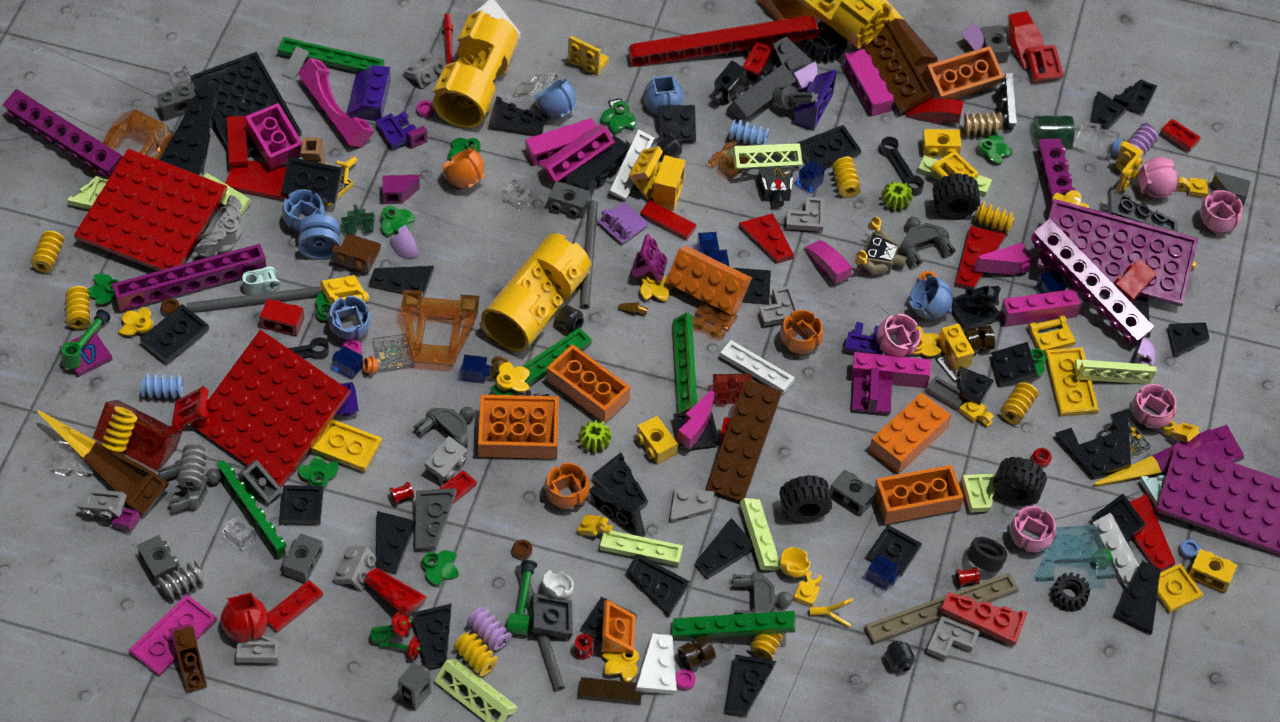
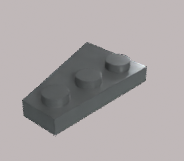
(431, 516)

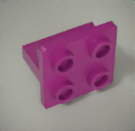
(650, 260)
(872, 393)

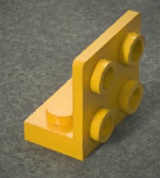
(586, 56)
(1128, 163)
(645, 169)

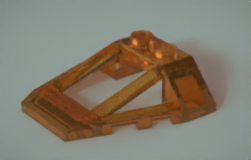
(144, 124)
(444, 309)

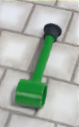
(72, 351)
(520, 622)

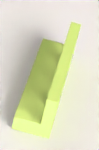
(765, 151)
(1114, 371)
(478, 686)

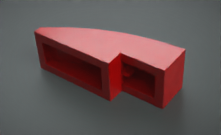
(937, 110)

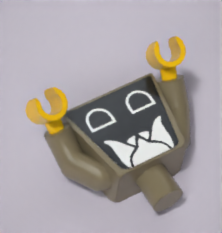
(880, 251)

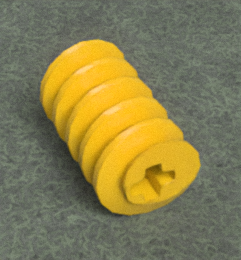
(846, 177)
(995, 217)
(47, 251)
(77, 307)
(1018, 403)
(121, 430)
(765, 644)
(475, 653)

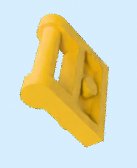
(954, 164)
(343, 287)
(1054, 339)

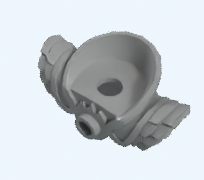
(222, 230)

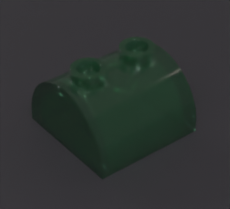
(1054, 128)

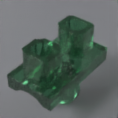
(357, 218)

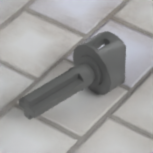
(788, 97)

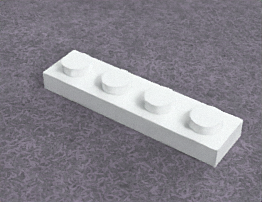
(622, 183)
(757, 366)
(1117, 545)

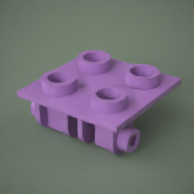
(622, 222)

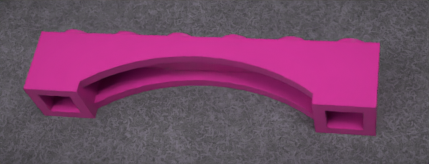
(315, 77)

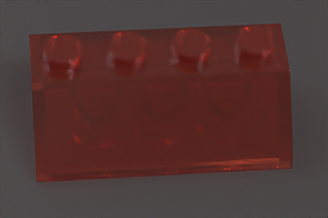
(150, 440)

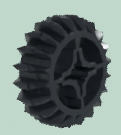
(826, 45)

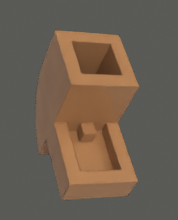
(313, 149)

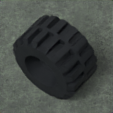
(956, 196)
(1019, 481)
(805, 498)

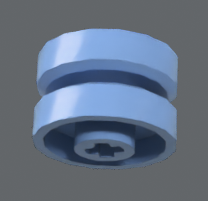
(318, 236)

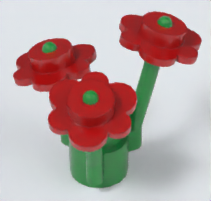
(400, 624)

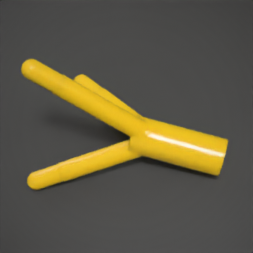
(346, 165)
(826, 611)

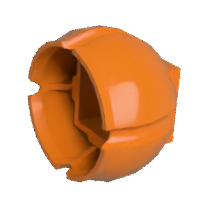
(464, 169)
(812, 331)
(563, 477)

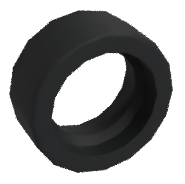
(987, 554)

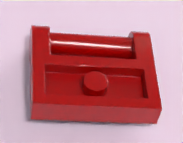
(1049, 61)
(192, 402)

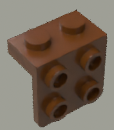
(356, 253)

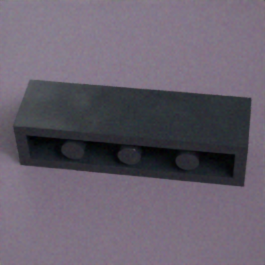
(760, 94)
(600, 167)

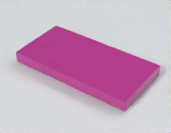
(156, 647)

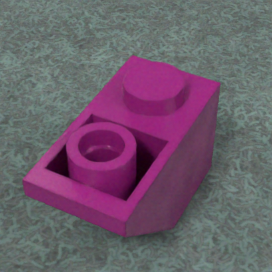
(399, 188)

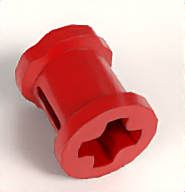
(401, 493)
(967, 576)
(581, 645)

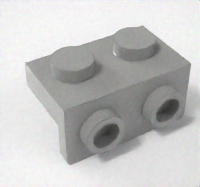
(425, 69)
(446, 459)
(102, 503)
(354, 566)

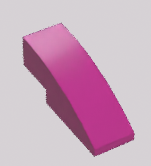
(829, 261)
(696, 421)

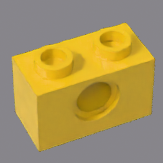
(940, 142)
(956, 346)
(664, 447)
(1218, 579)

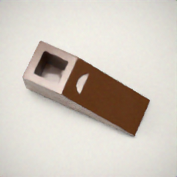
(188, 657)

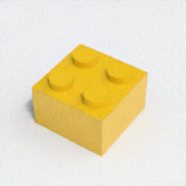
(668, 182)

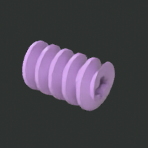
(1144, 137)
(488, 629)

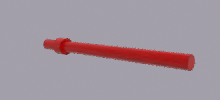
(448, 30)

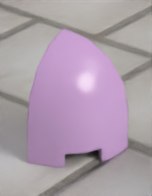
(974, 36)
(805, 75)
(404, 244)
(1146, 353)

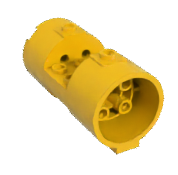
(853, 19)
(467, 85)
(535, 293)

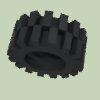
(1068, 601)

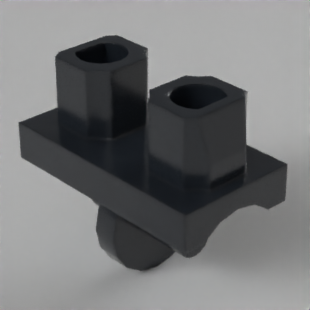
(982, 297)

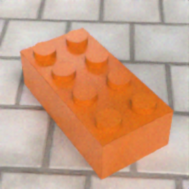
(963, 74)
(708, 280)
(588, 383)
(909, 433)
(918, 494)

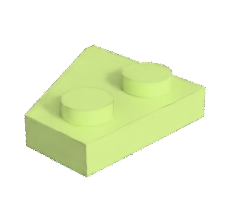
(88, 193)
(978, 491)

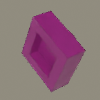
(417, 137)
(126, 520)

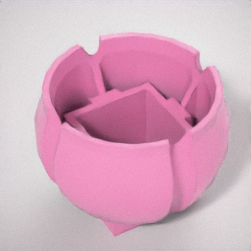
(1158, 177)
(1226, 206)
(905, 331)
(1158, 400)
(1037, 522)

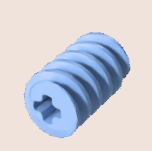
(748, 134)
(162, 386)

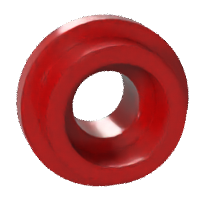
(1044, 453)

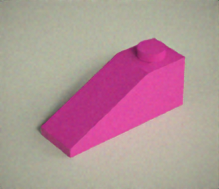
(1007, 260)

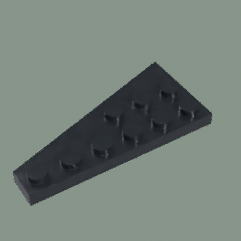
(191, 139)

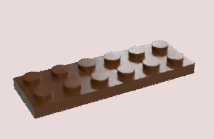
(897, 69)
(744, 440)

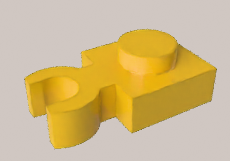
(1183, 432)
(808, 591)

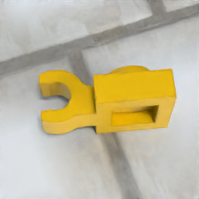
(1194, 186)
(976, 412)
(593, 524)

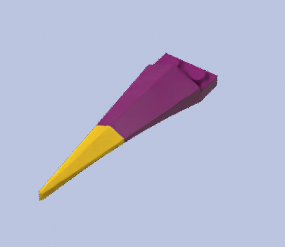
(1216, 442)

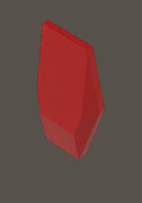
(1023, 35)

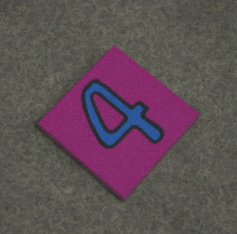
(92, 355)

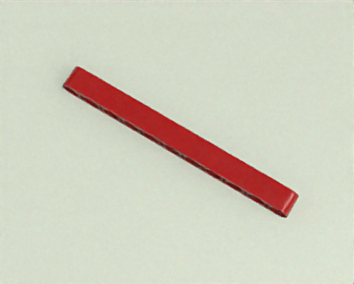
(721, 41)

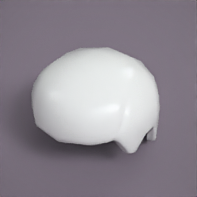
(557, 585)

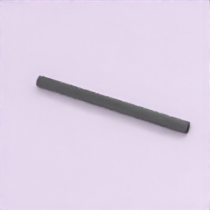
(589, 249)
(253, 299)
(545, 643)

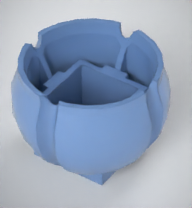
(671, 96)
(557, 99)
(301, 202)
(931, 298)
(348, 307)

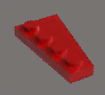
(978, 243)
(1151, 538)
(992, 620)

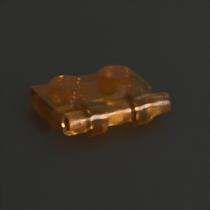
(727, 164)
(715, 317)

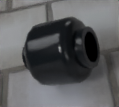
(670, 146)
(569, 318)
(900, 656)

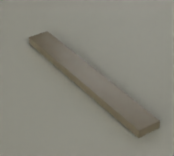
(929, 612)

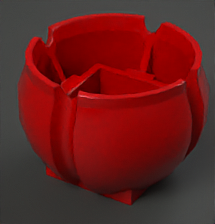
(244, 618)

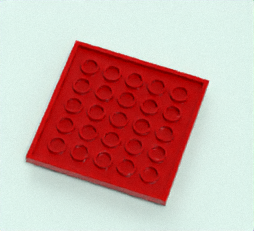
(150, 211)
(271, 407)

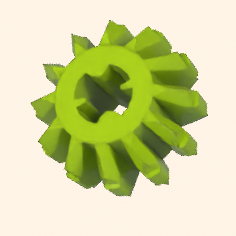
(897, 195)
(595, 436)

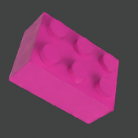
(273, 135)

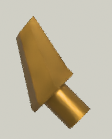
(633, 308)

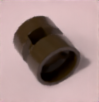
(981, 338)
(693, 654)

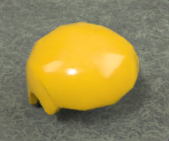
(794, 562)

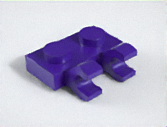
(392, 131)
(862, 343)

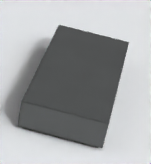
(945, 393)

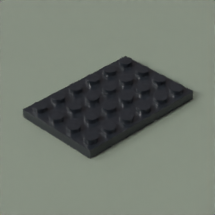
(243, 90)

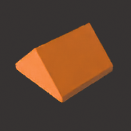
(618, 629)

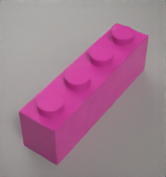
(868, 82)
(547, 144)
(577, 153)
(1040, 307)
(900, 370)

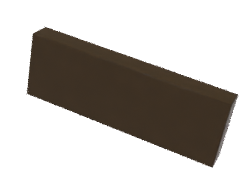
(609, 691)

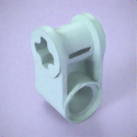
(259, 281)

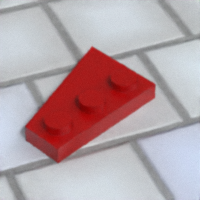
(769, 236)
(394, 591)

